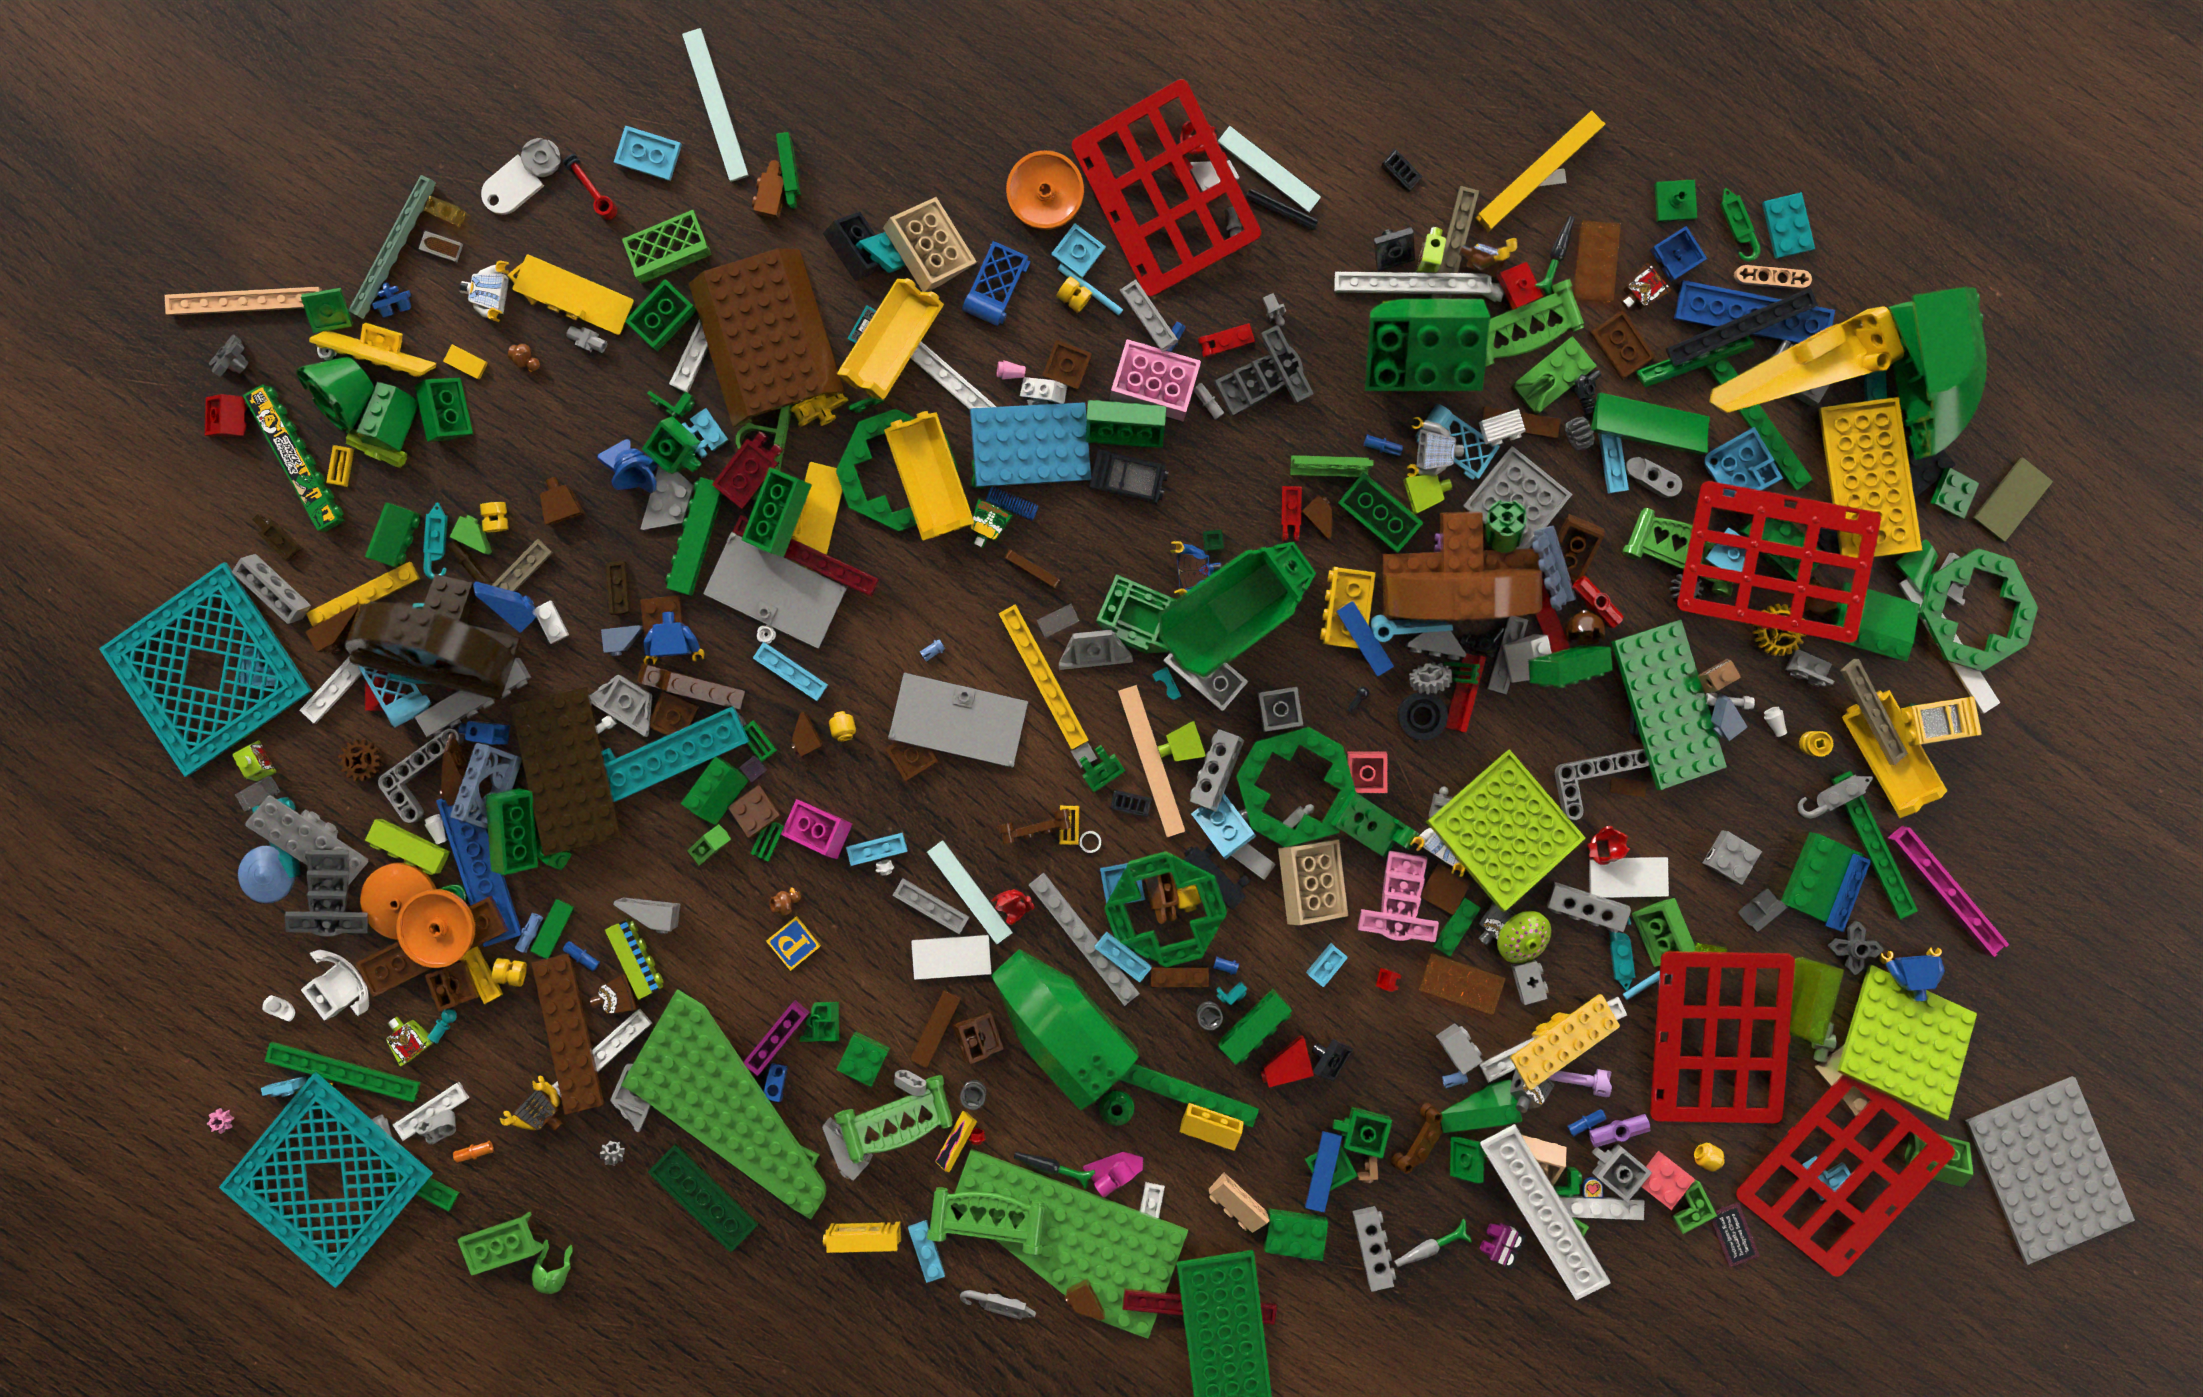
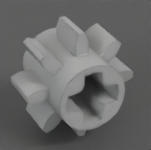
(612, 1153)

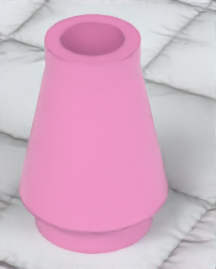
(1009, 370)

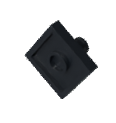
(1394, 248)
(1331, 1059)

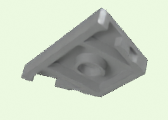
(669, 501)
(1094, 649)
(625, 703)
(630, 1104)

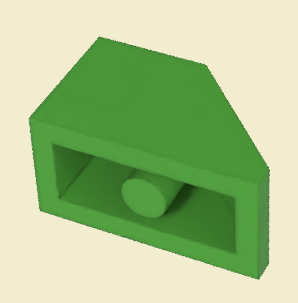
(471, 534)
(709, 844)

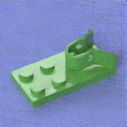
(1553, 375)
(499, 1245)

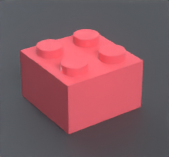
(1368, 771)
(1667, 1180)

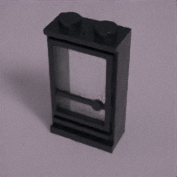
(1128, 477)

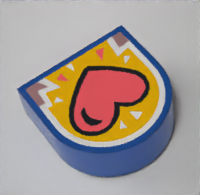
(1592, 1188)

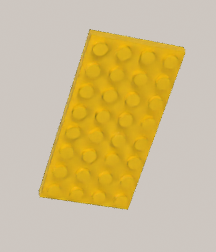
(1871, 472)

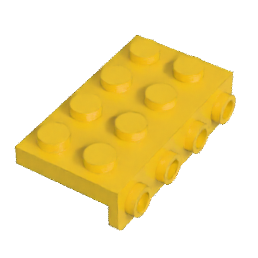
(1345, 587)

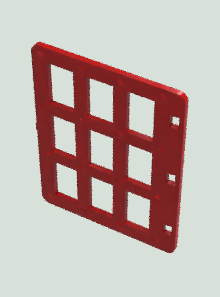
(1112, 199)
(1806, 512)
(1670, 1017)
(1874, 1220)

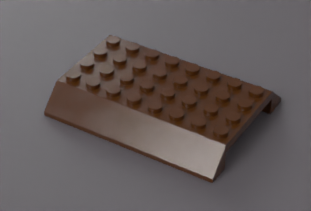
(765, 334)

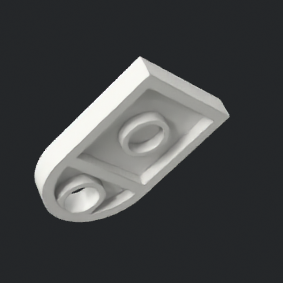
(511, 185)

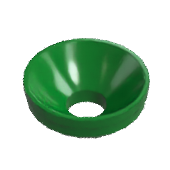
(1113, 1098)

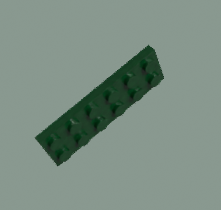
(703, 1197)

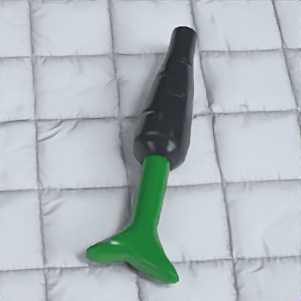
(1557, 255)
(1053, 1167)

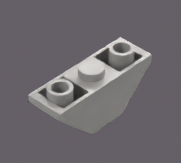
(1437, 643)

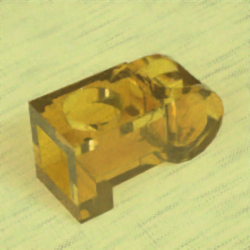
(445, 211)

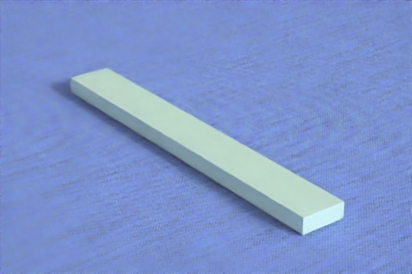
(715, 105)

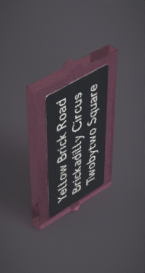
(1734, 1235)

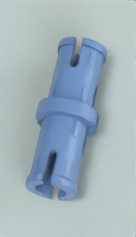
(529, 932)

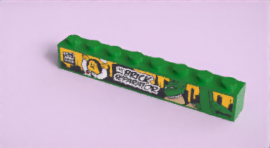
(294, 458)

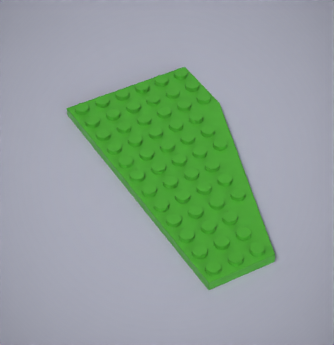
(1082, 1237)

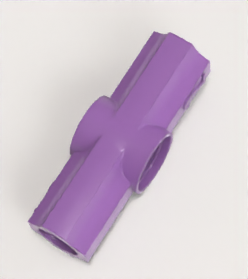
(1631, 1126)

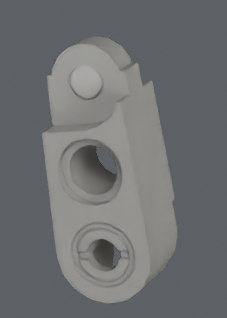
(1639, 468)

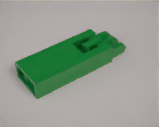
(789, 168)

